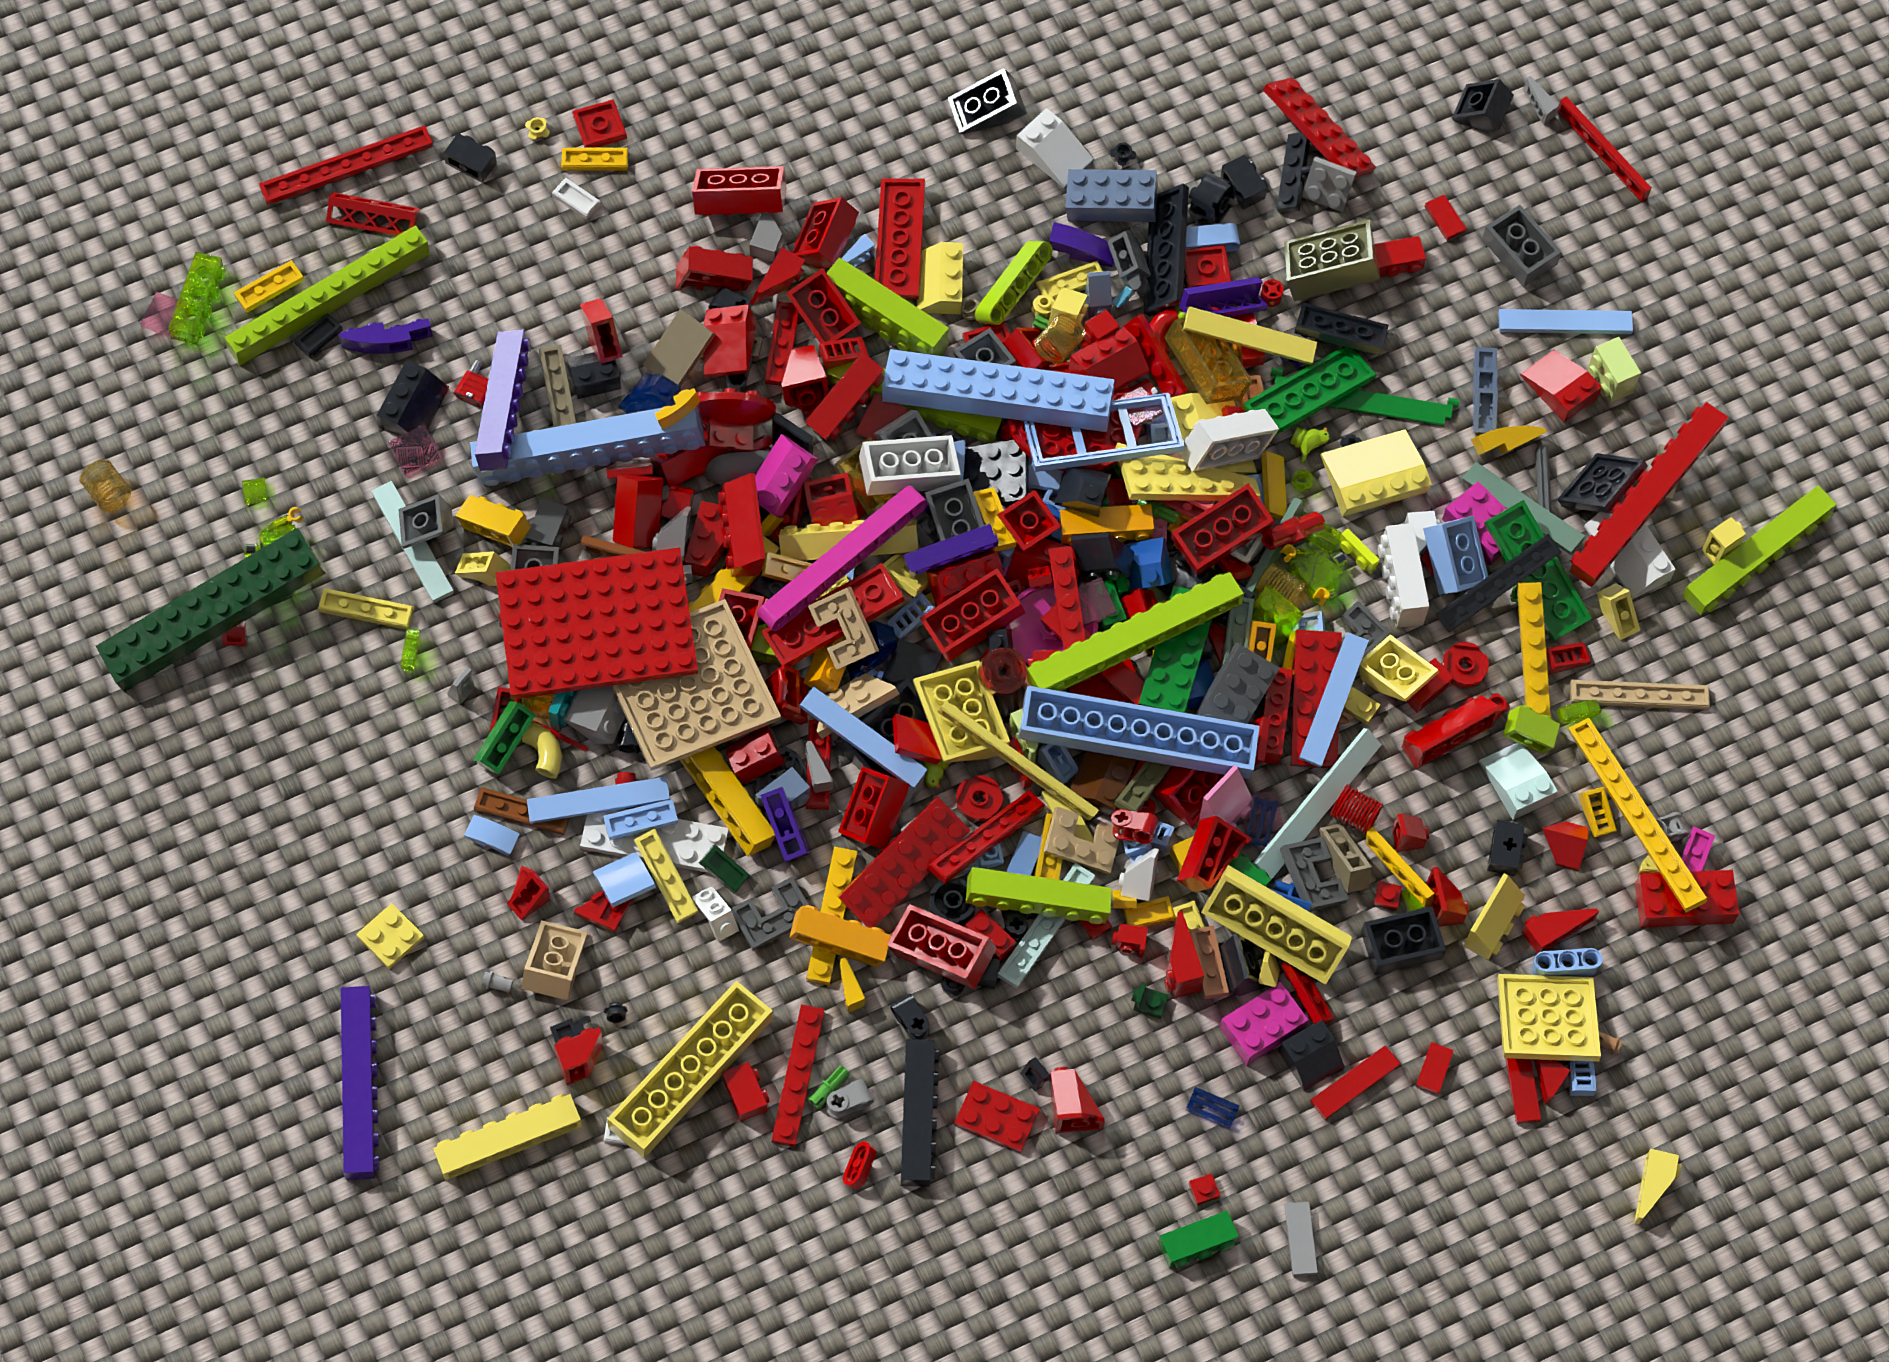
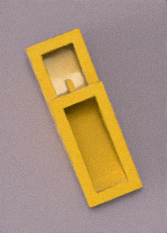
(1506, 438)

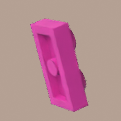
(1697, 849)

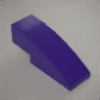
(1080, 245)

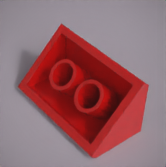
(637, 510)
(744, 609)

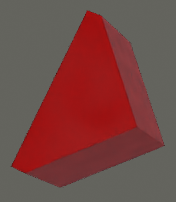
(1550, 1076)

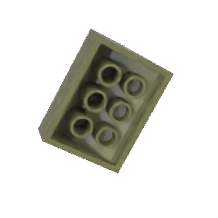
(1331, 260)

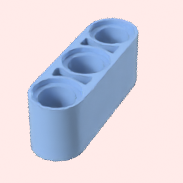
(1213, 235)
(1575, 957)

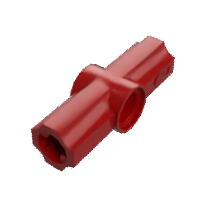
(1293, 530)

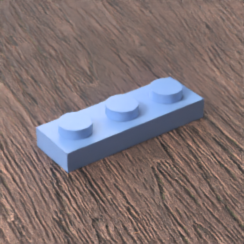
(640, 819)

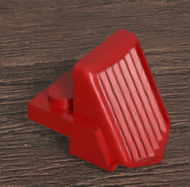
(788, 692)

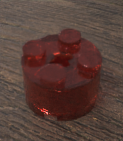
(1015, 668)

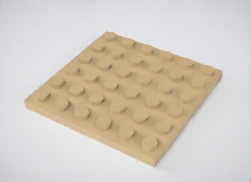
(701, 709)

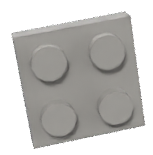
(1328, 184)

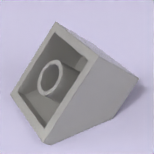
(674, 533)

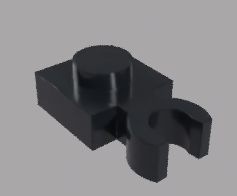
(568, 1028)

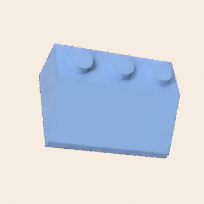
(1455, 555)

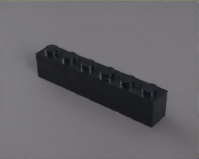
(917, 1113)

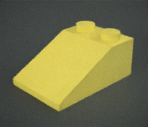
(1395, 669)

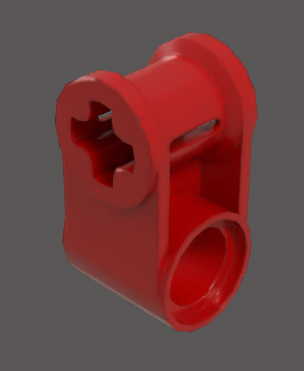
(1136, 826)

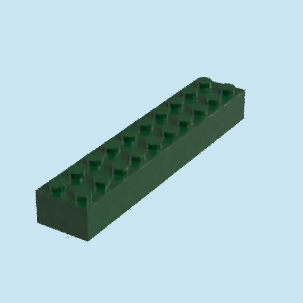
(210, 609)

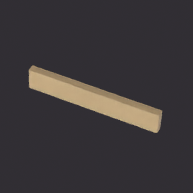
(1641, 694)

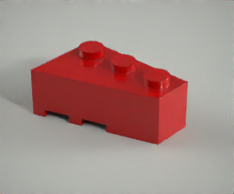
(1210, 853)

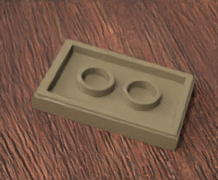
(679, 348)

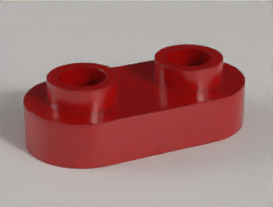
(859, 1165)

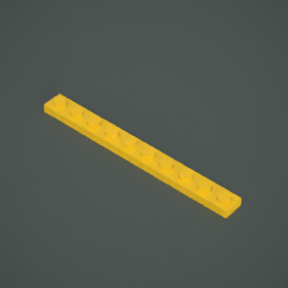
(1637, 815)

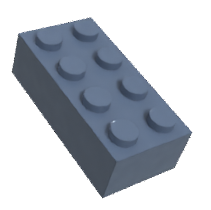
(1111, 195)

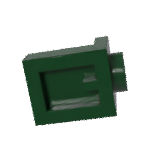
(1149, 1001)

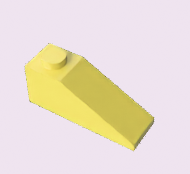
(1658, 1174)

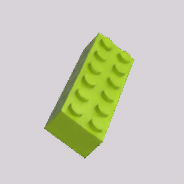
(888, 312)

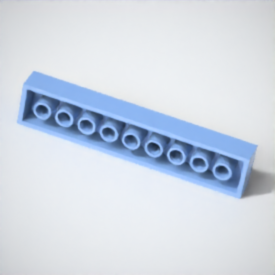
(998, 390)
(593, 444)
(1138, 732)

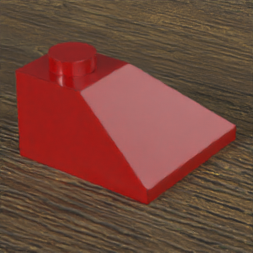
(1029, 520)
(1447, 900)

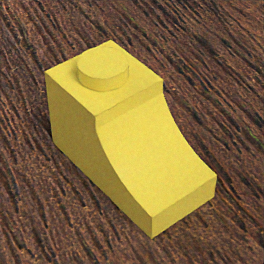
(482, 567)

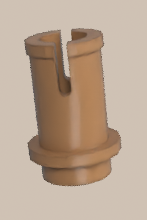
(1610, 1043)

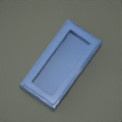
(1025, 854)

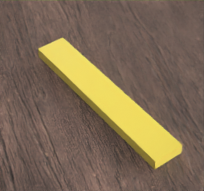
(1250, 335)

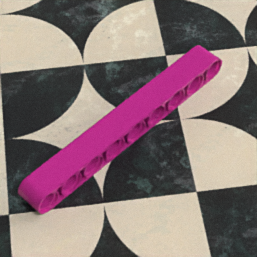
(842, 558)

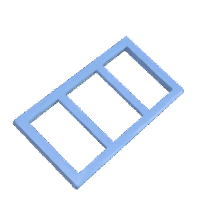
(1130, 452)

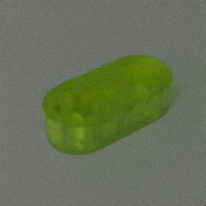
(410, 649)
(1578, 711)

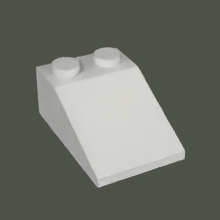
(1052, 147)

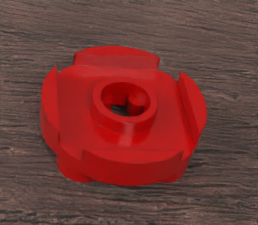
(1470, 652)
(973, 787)

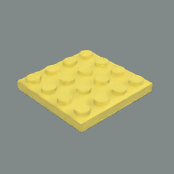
(1548, 1017)

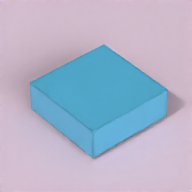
(1123, 297)

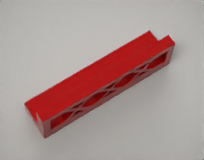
(370, 206)

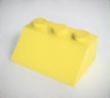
(941, 279)
(1496, 919)

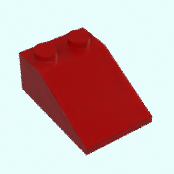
(733, 343)
(1562, 384)
(1184, 969)

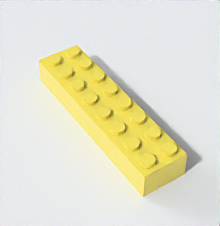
(689, 1069)

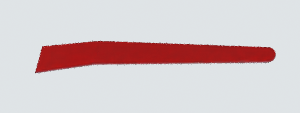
(564, 738)

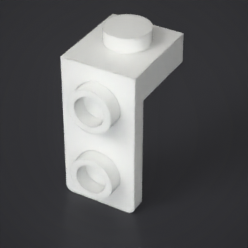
(717, 913)

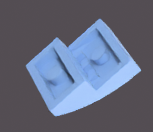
(624, 879)

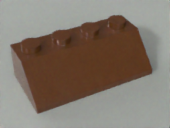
(1102, 779)

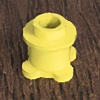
(1042, 306)

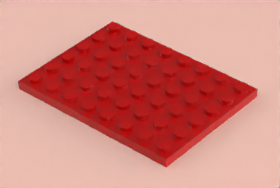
(596, 623)

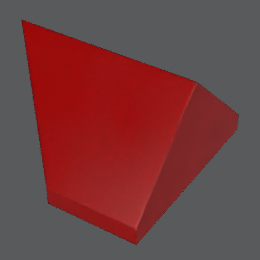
(1567, 843)
(528, 893)

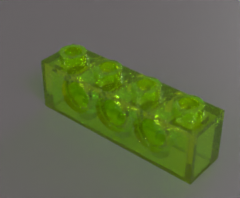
(201, 267)

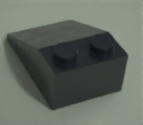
(987, 103)

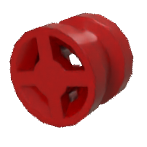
(1272, 287)

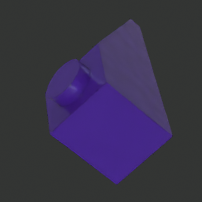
(785, 825)

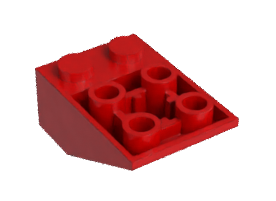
(832, 500)

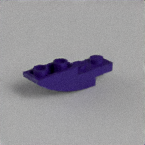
(377, 340)

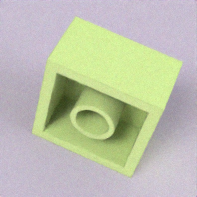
(1614, 370)

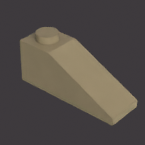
(1346, 858)

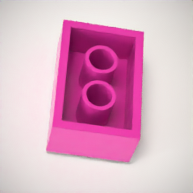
(1482, 505)
(1263, 1023)

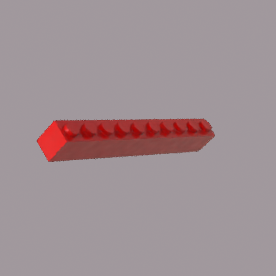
(1648, 494)

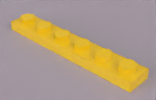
(1533, 647)
(839, 877)

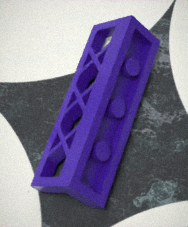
(1226, 293)
(950, 550)

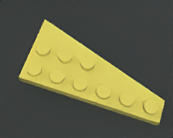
(1172, 479)

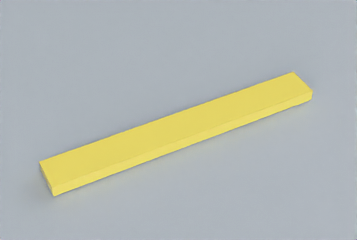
(1017, 760)

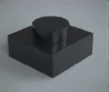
(1035, 1074)

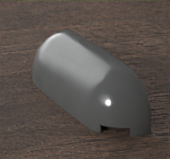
(734, 465)

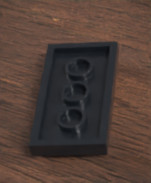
(1341, 329)
(1185, 577)

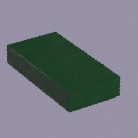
(724, 868)

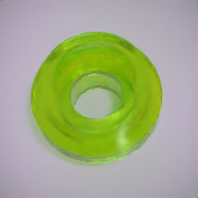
(1302, 474)

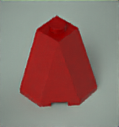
(804, 380)
(1072, 1103)

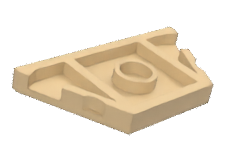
(860, 697)

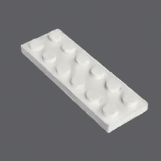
(683, 841)

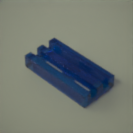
(1265, 803)
(1215, 1099)

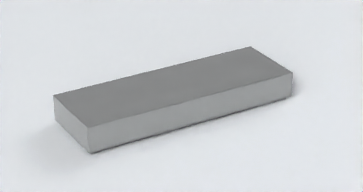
(1300, 1239)

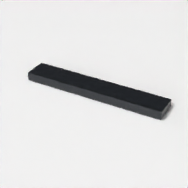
(1498, 583)

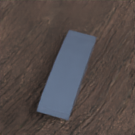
(1485, 389)

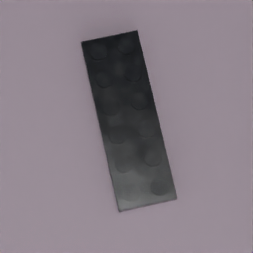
(1167, 250)

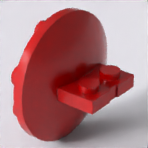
(732, 417)

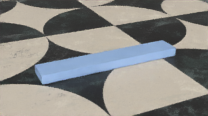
(1565, 321)
(1333, 699)
(862, 737)
(598, 800)

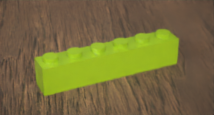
(1038, 895)

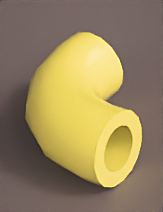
(547, 748)

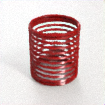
(1341, 802)

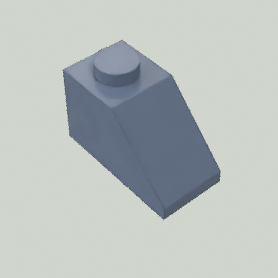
(1098, 293)
(794, 786)

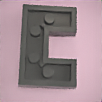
(1365, 626)
(1300, 860)
(763, 930)

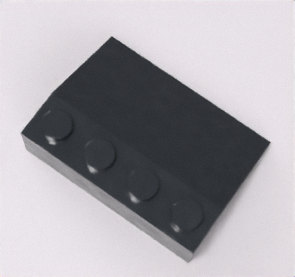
(881, 721)

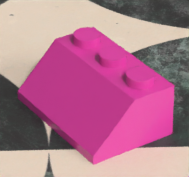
(782, 475)

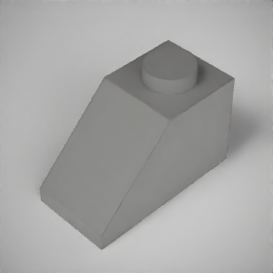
(766, 239)

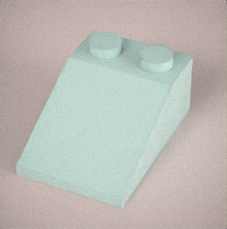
(1518, 780)

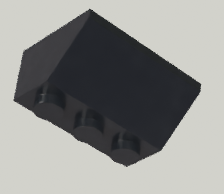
(411, 400)

